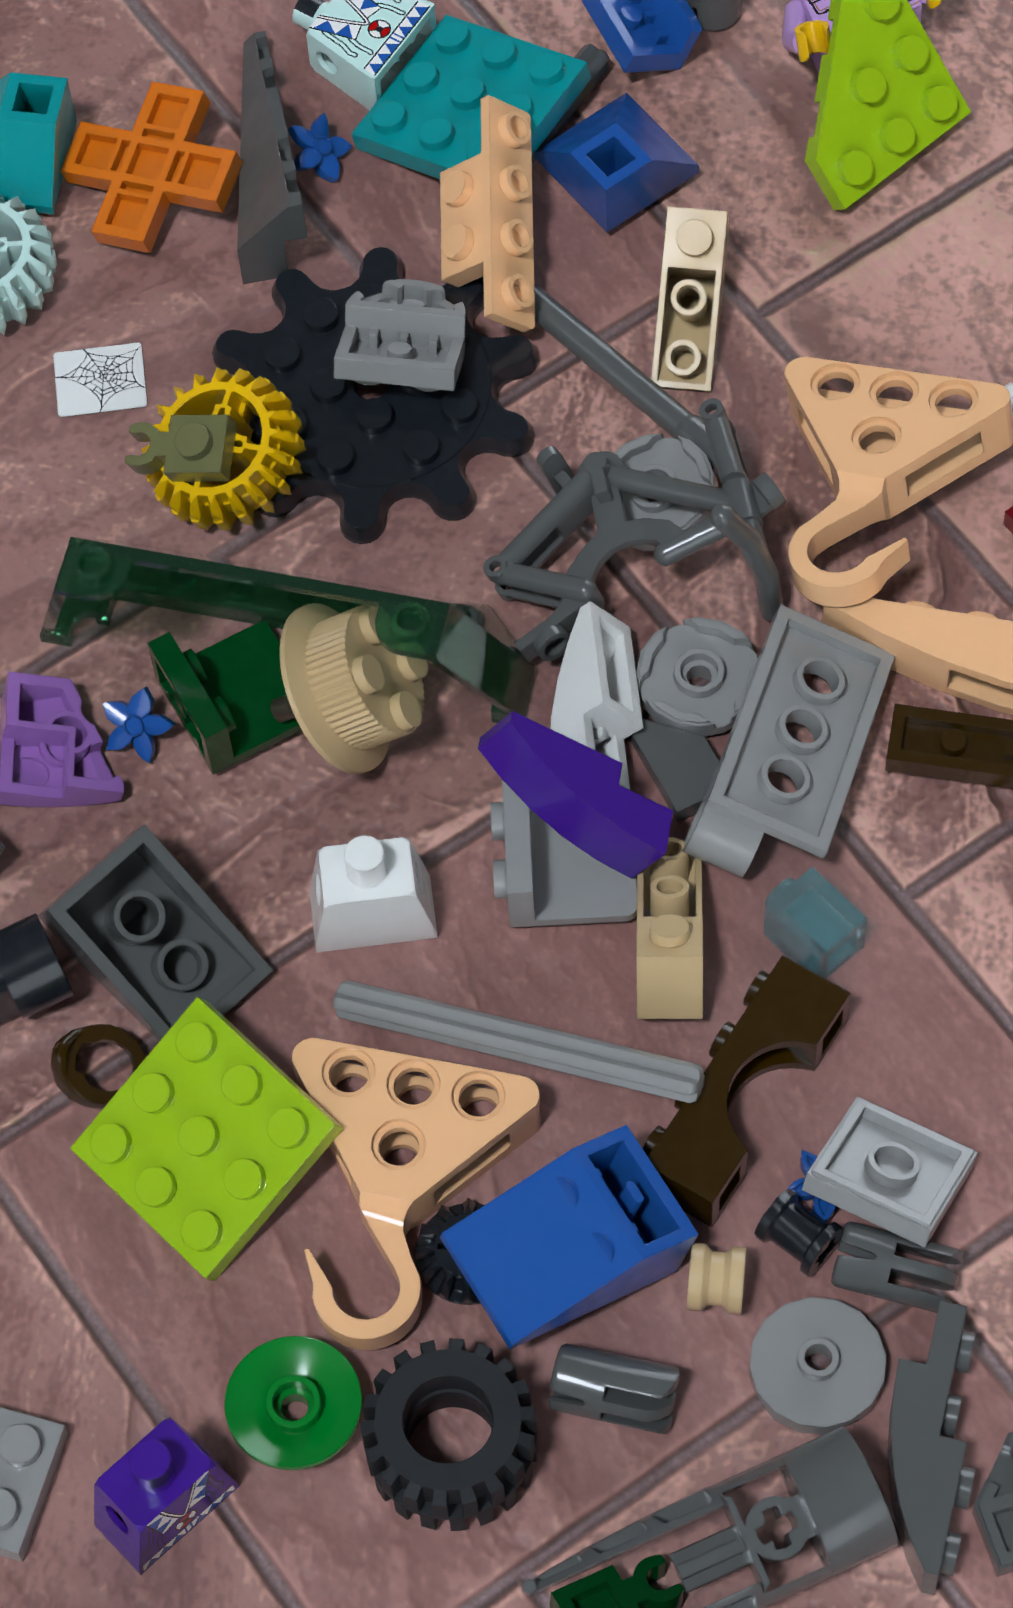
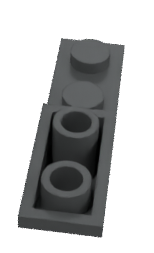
(922, 1465)

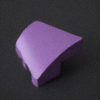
(50, 748)

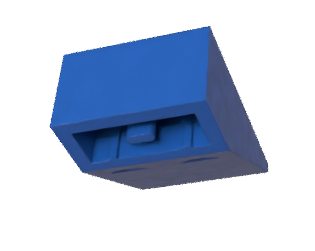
(571, 1238)

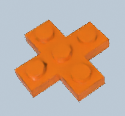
(151, 167)

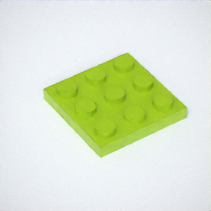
(206, 1138)

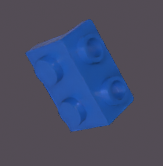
(646, 32)

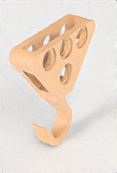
(882, 459)
(395, 1198)

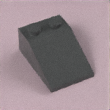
(153, 935)

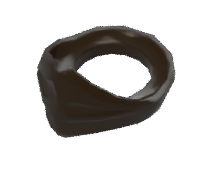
(64, 1057)

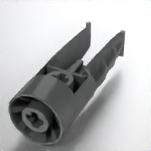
(829, 1503)

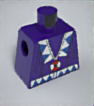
(159, 1492)

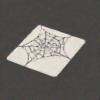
(99, 379)

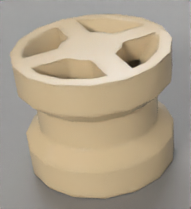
(716, 1278)

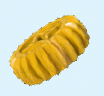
(255, 469)

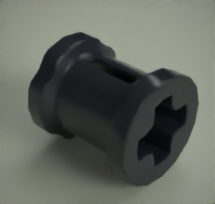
(799, 1232)

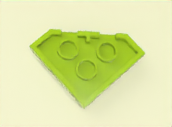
(877, 97)

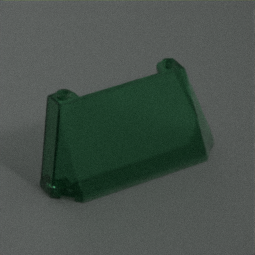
(448, 632)

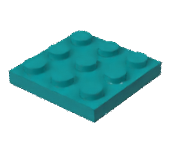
(434, 104)

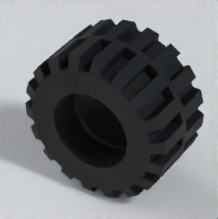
(443, 1381)

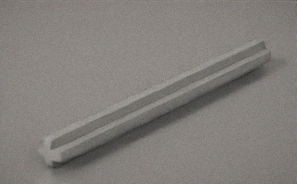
(520, 1041)

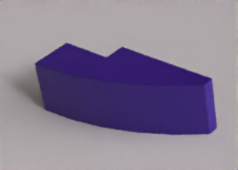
(578, 794)

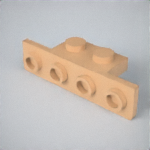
(490, 217)

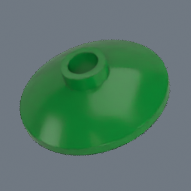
(285, 1373)

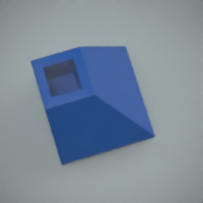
(616, 162)

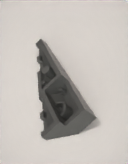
(268, 187)

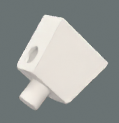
(370, 895)

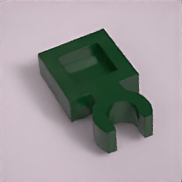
(608, 1590)

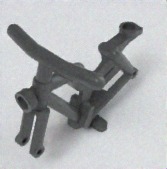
(597, 488)

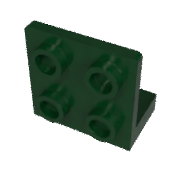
(225, 693)

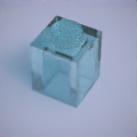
(813, 923)

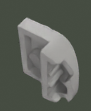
(402, 337)

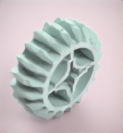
(25, 261)

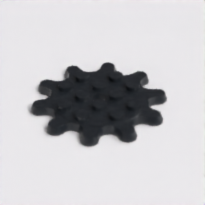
(390, 445)

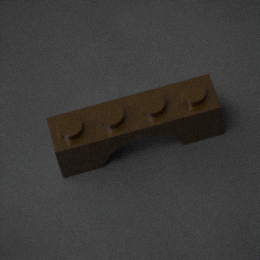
(786, 1025)

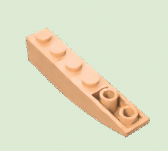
(940, 648)

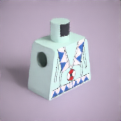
(363, 41)

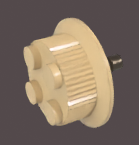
(347, 686)

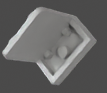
(549, 876)

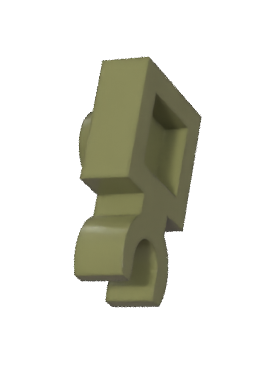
(192, 451)

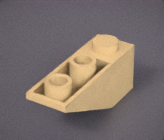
(690, 298)
(670, 937)

